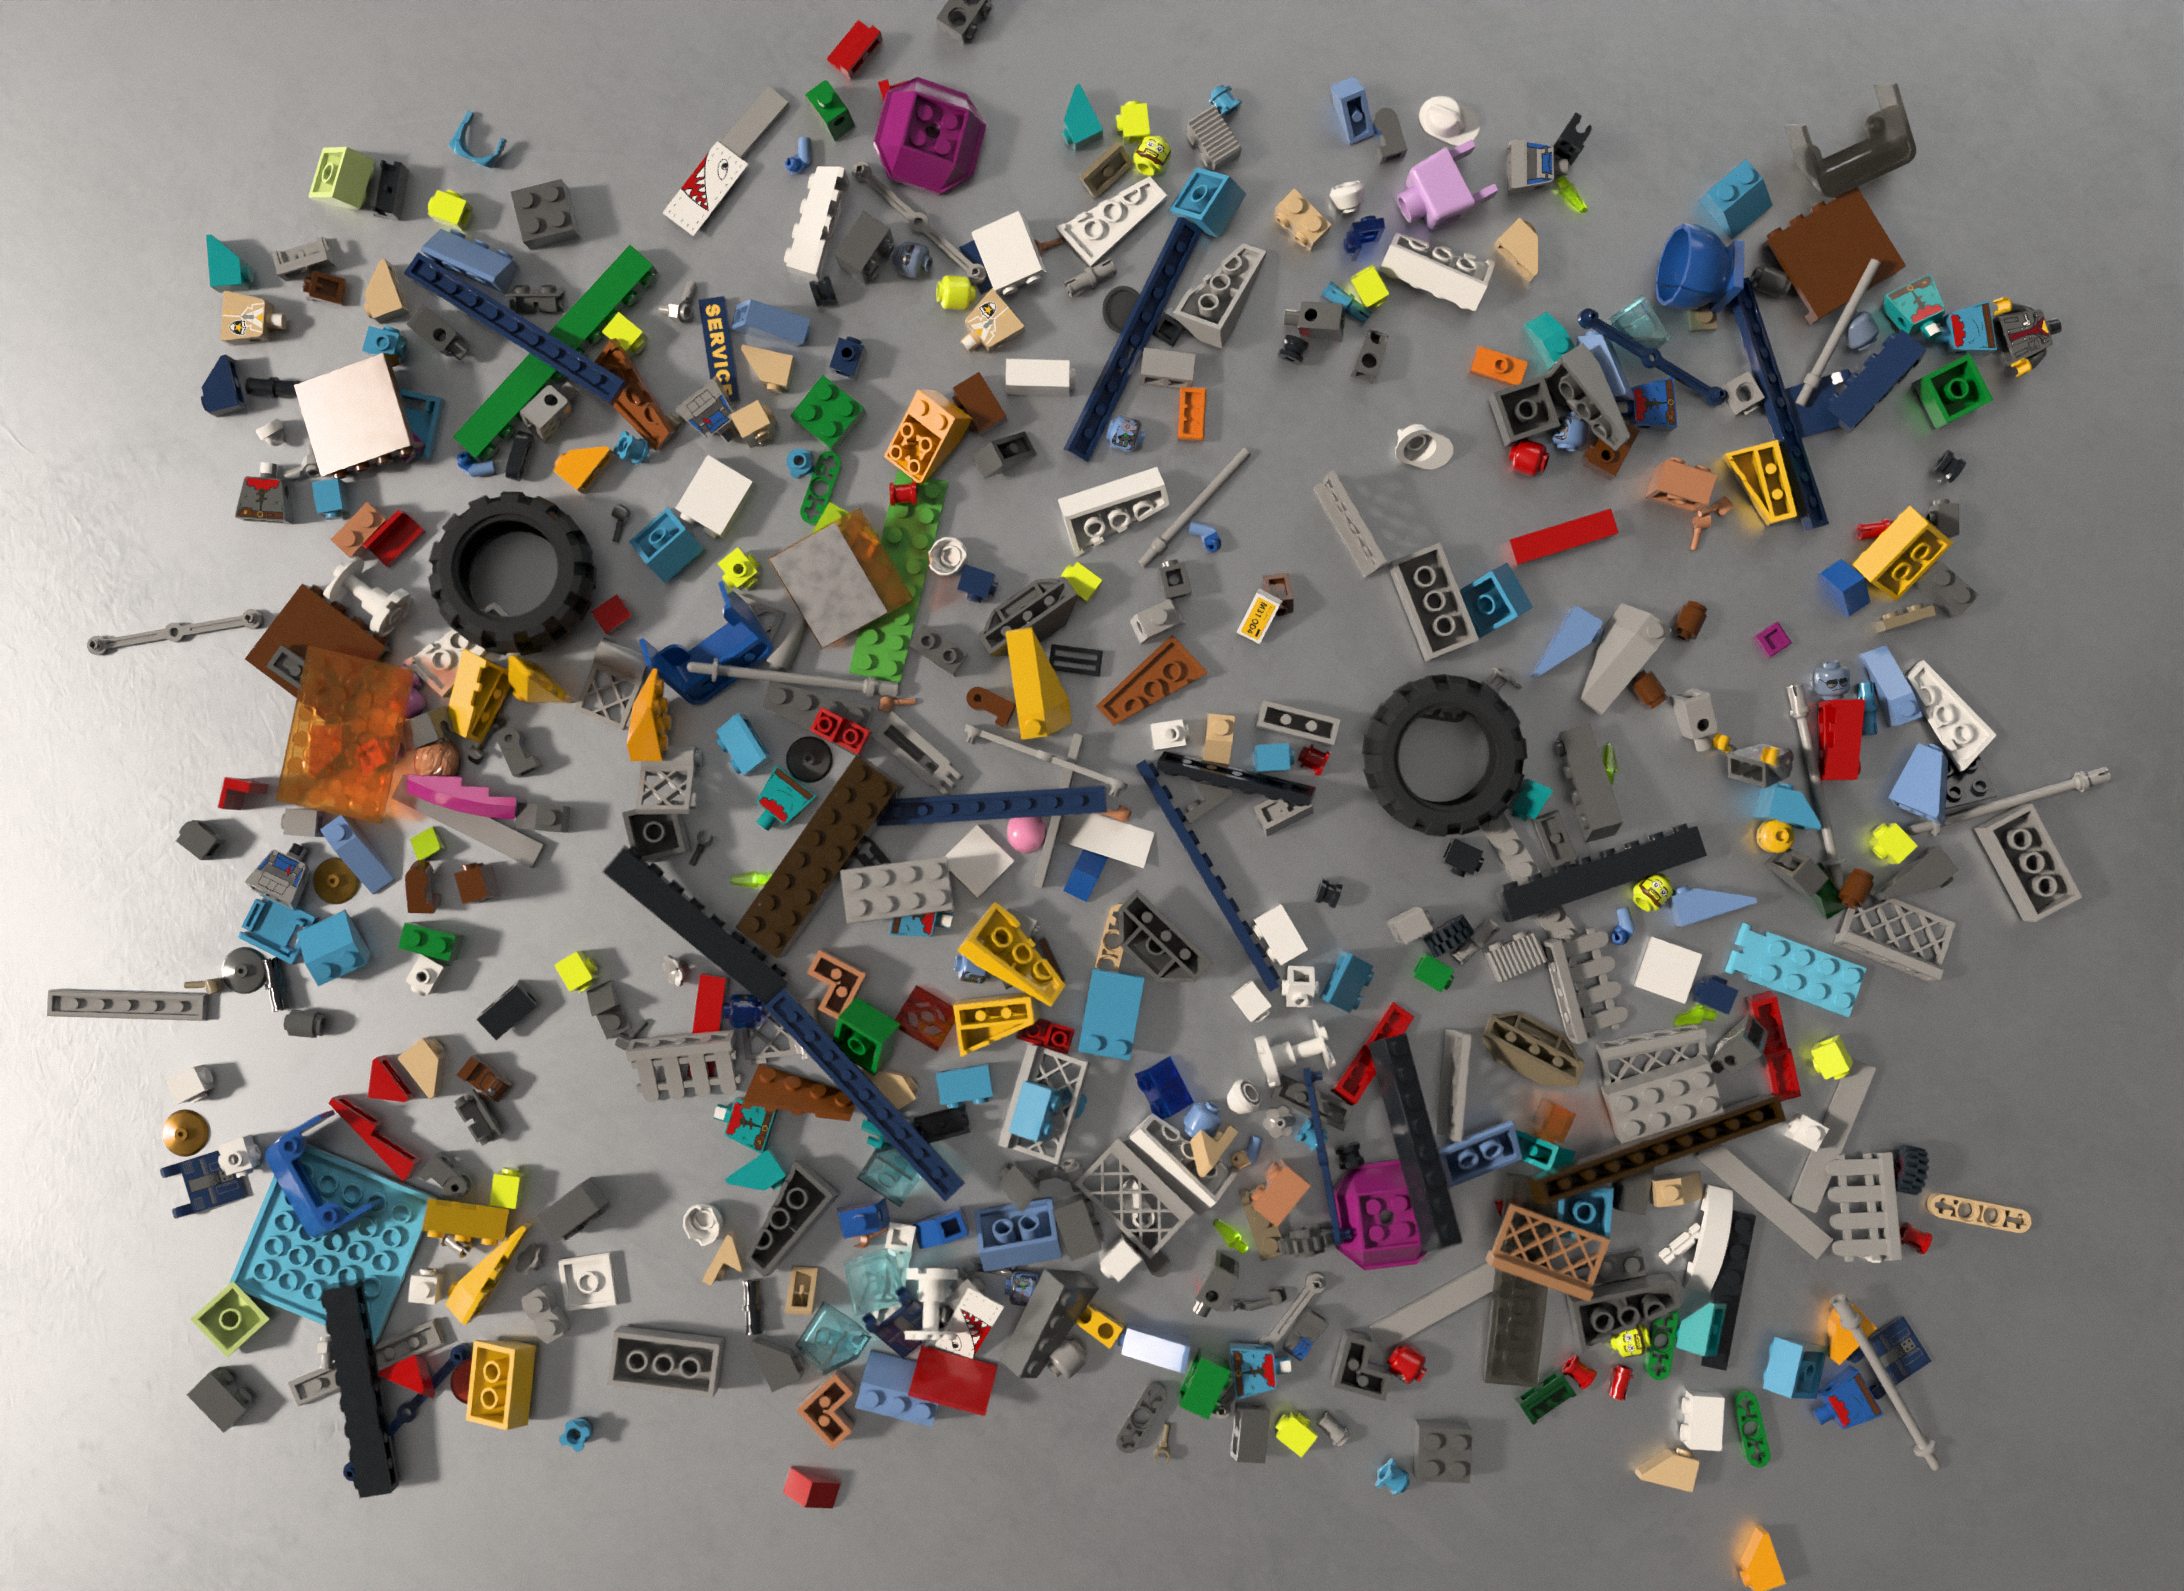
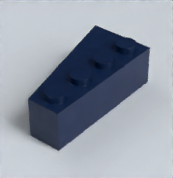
(1875, 380)

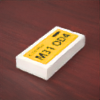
(1259, 616)

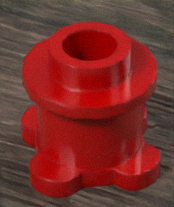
(1313, 759)

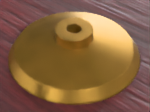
(335, 881)
(185, 1133)

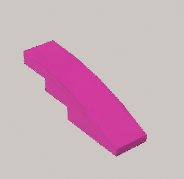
(452, 795)

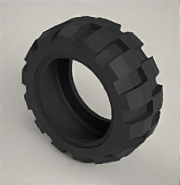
(475, 528)
(1503, 769)

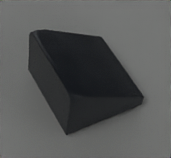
(1168, 328)

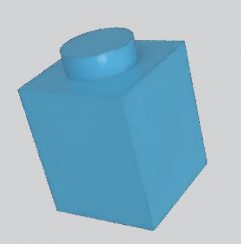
(331, 498)

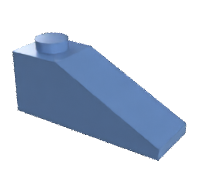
(1574, 634)
(1890, 687)
(357, 853)
(1699, 904)

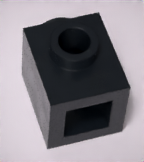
(1462, 858)

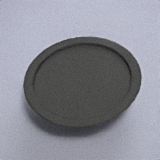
(1118, 307)
(809, 759)
(244, 970)

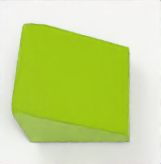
(427, 844)

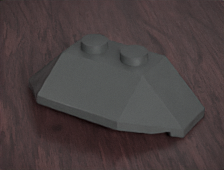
(1040, 605)
(1158, 943)

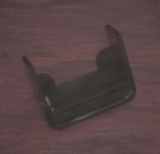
(1885, 149)

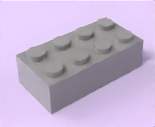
(1432, 602)
(2028, 862)
(897, 890)
(1662, 1099)
(665, 1361)

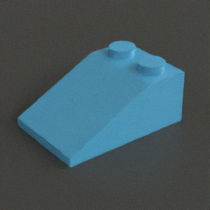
(1111, 1014)

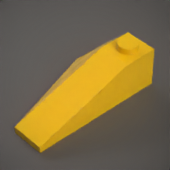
(533, 683)
(1038, 693)
(1006, 952)
(473, 1291)

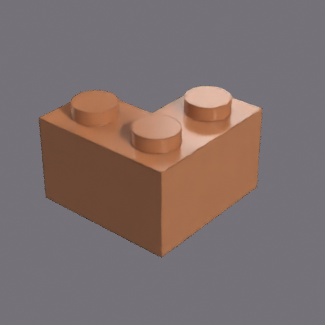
(843, 978)
(1280, 1193)
(823, 1408)

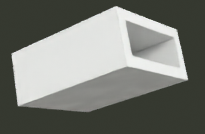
(1009, 253)
(1039, 377)
(715, 497)

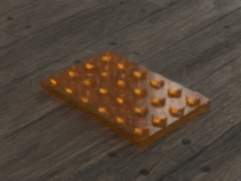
(345, 734)

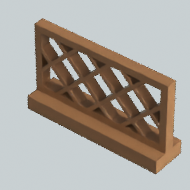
(1535, 1270)

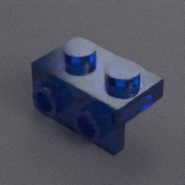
(1363, 232)
(1164, 1088)

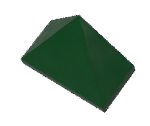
(1827, 898)

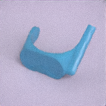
(459, 145)

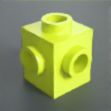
(733, 563)

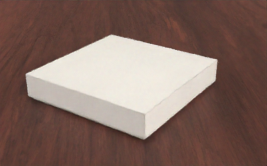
(977, 861)
(1668, 970)
(588, 1281)

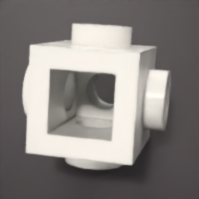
(1300, 986)
(239, 1156)

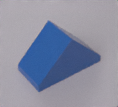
(1846, 586)
(1085, 874)

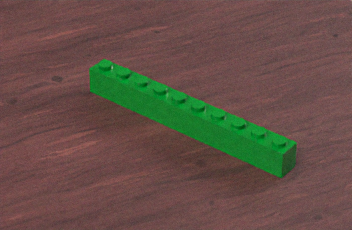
(578, 330)

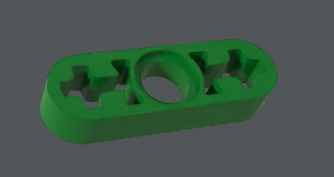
(820, 467)
(1650, 1358)
(1748, 1448)

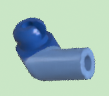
(802, 159)
(473, 467)
(1208, 534)
(1625, 928)

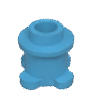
(1224, 100)
(631, 448)
(806, 468)
(1067, 1096)
(1307, 1135)
(571, 1438)
(1392, 1477)

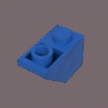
(941, 1228)

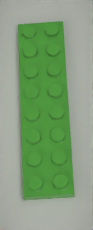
(907, 538)

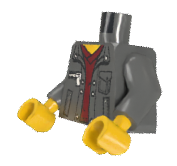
(2022, 334)
(1755, 764)

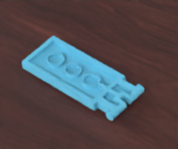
(1797, 970)

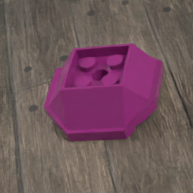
(912, 155)
(1359, 1202)

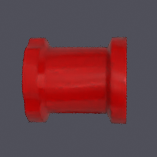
(903, 493)
(1915, 1238)
(1579, 1372)

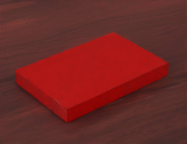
(952, 1381)

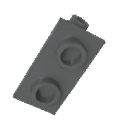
(525, 298)
(473, 1107)

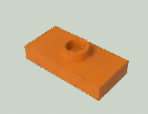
(1498, 366)
(1192, 414)

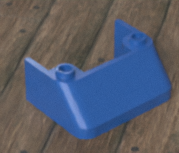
(736, 644)
(284, 1161)

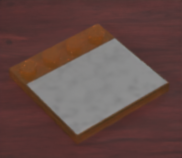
(840, 578)

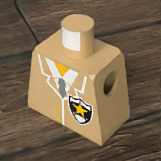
(248, 320)
(991, 324)

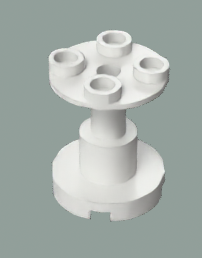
(376, 601)
(1284, 1056)
(931, 1292)

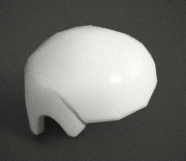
(948, 556)
(703, 1223)

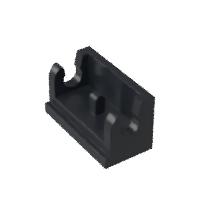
(1570, 141)
(391, 191)
(507, 1010)
(943, 1124)

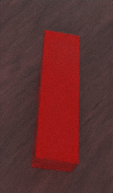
(1563, 536)
(709, 1008)
(1776, 1054)
(1361, 1068)
(368, 1127)

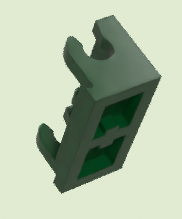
(1546, 1396)

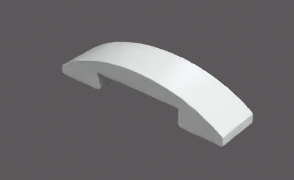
(1712, 1239)
(901, 1240)

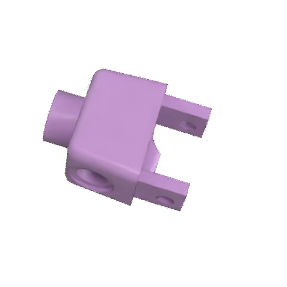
(1439, 191)

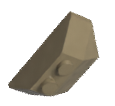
(1533, 1049)

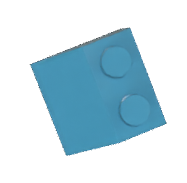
(1737, 199)
(1208, 201)
(666, 545)
(1494, 600)
(743, 745)
(1786, 806)
(332, 948)
(1347, 982)
(1794, 1368)

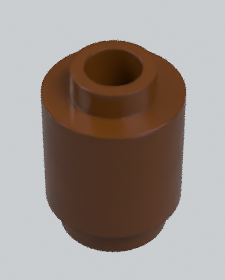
(1689, 621)
(1648, 689)
(1856, 888)

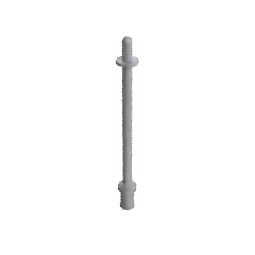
(868, 686)
(1800, 712)
(2080, 781)
(1851, 1321)

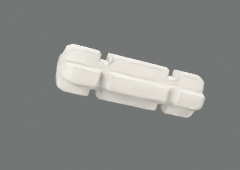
(1680, 1244)

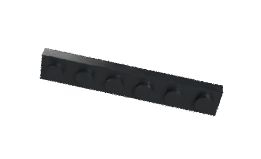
(1244, 780)
(1730, 1283)

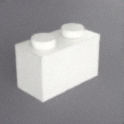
(1279, 934)
(1119, 1257)
(1702, 1420)

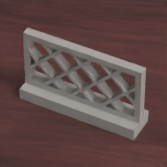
(1350, 524)
(1894, 956)
(1650, 1042)
(1030, 1071)
(1453, 1084)
(1151, 1181)

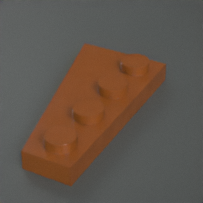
(635, 401)
(1156, 677)
(785, 1091)

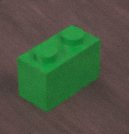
(430, 941)

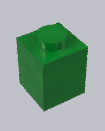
(1433, 973)

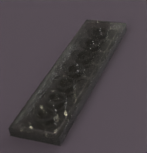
(1518, 1303)

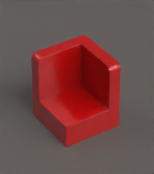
(611, 614)

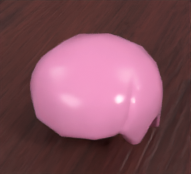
(1026, 834)

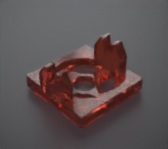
(920, 995)

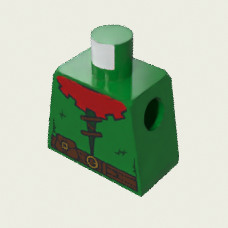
(828, 108)

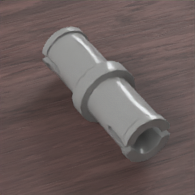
(1090, 277)
(1476, 941)

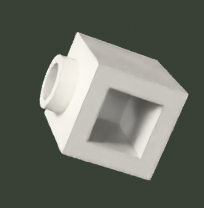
(1169, 734)
(427, 975)
(1251, 1002)
(190, 1085)
(1806, 1132)
(427, 1286)

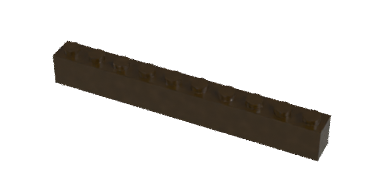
(1655, 1149)

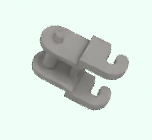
(1497, 672)

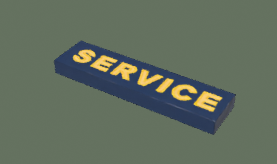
(719, 344)

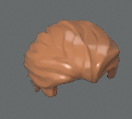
(437, 758)

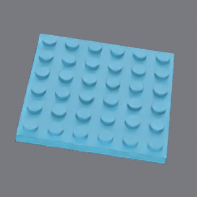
(293, 1268)

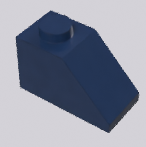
(223, 389)

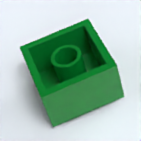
(1952, 391)
(828, 414)
(866, 1035)
(1204, 1384)

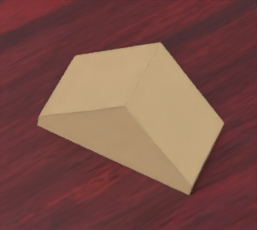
(802, 1291)

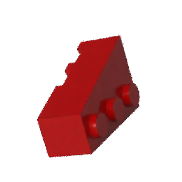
(1839, 738)

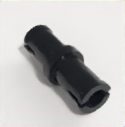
(271, 387)
(275, 984)
(752, 1307)

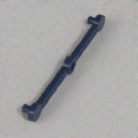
(1589, 319)
(1338, 1234)
(458, 1354)

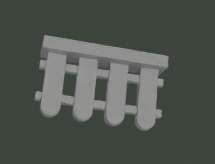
(1565, 976)
(684, 1049)
(1885, 1195)

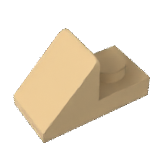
(1209, 1150)
(728, 1254)

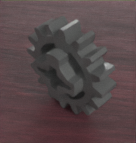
(1306, 1241)

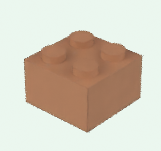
(1681, 485)

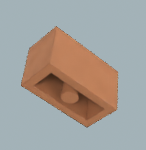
(359, 530)

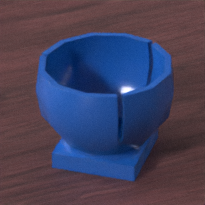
(1699, 270)

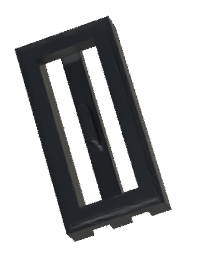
(1096, 673)

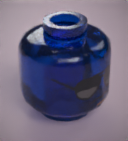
(743, 1011)

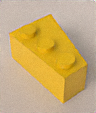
(1764, 480)
(477, 695)
(991, 1018)
(465, 1221)

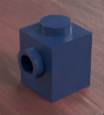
(848, 357)
(977, 584)
(1715, 994)

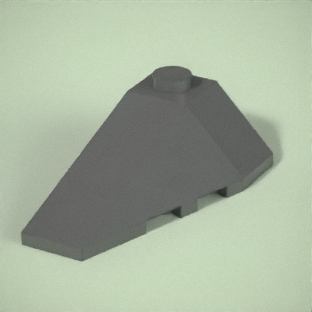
(1582, 386)

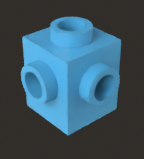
(384, 341)

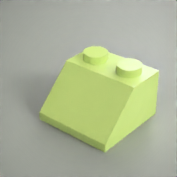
(342, 177)
(230, 1319)

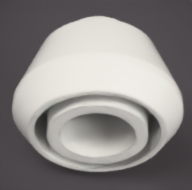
(1348, 195)
(1244, 1097)

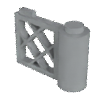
(784, 634)
(617, 662)
(676, 761)
(809, 1005)

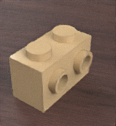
(1301, 220)
(755, 423)

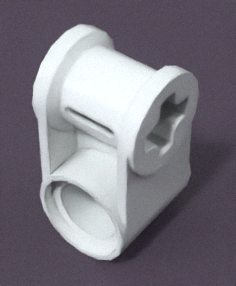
(1131, 1202)

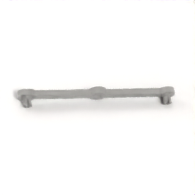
(975, 272)
(99, 645)
(1116, 785)
(1314, 1284)

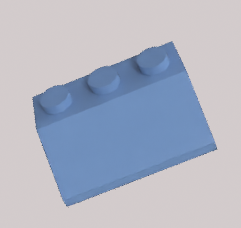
(471, 259)
(1479, 1153)
(1017, 1238)
(887, 1387)

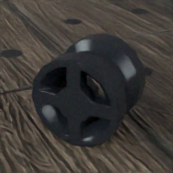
(822, 291)
(1293, 349)
(1949, 466)
(1328, 892)
(1349, 1155)

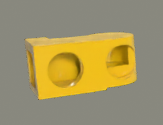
(1100, 1325)

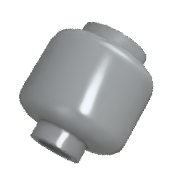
(1067, 1359)

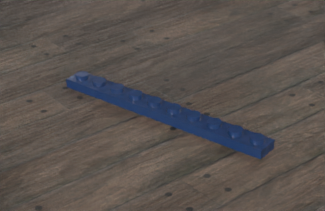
(515, 329)
(1133, 339)
(1778, 408)
(996, 806)
(1214, 884)
(865, 1094)

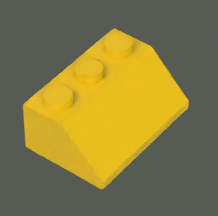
(1902, 553)
(501, 1383)

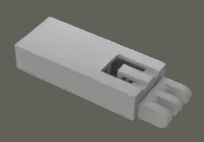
(910, 748)

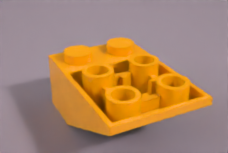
(927, 435)
(649, 722)

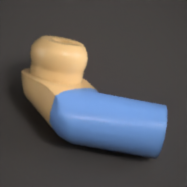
(1249, 1155)

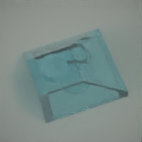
(1641, 324)
(889, 1175)
(873, 1281)
(832, 1339)

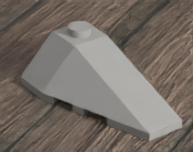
(1218, 301)
(1626, 646)

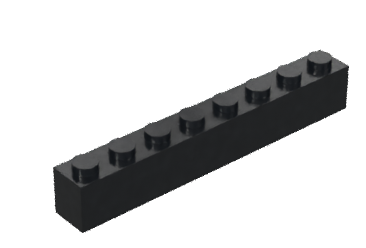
(1600, 874)
(696, 925)
(1415, 1143)
(360, 1388)

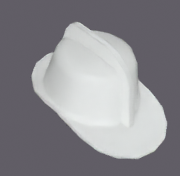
(1449, 120)
(1423, 447)

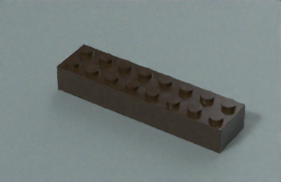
(818, 855)

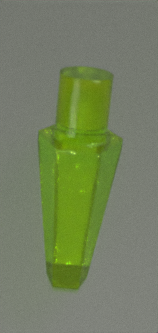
(1570, 194)
(1610, 762)
(750, 879)
(1694, 1016)
(1230, 1236)

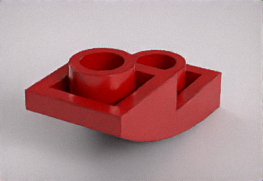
(840, 730)
(1048, 1035)

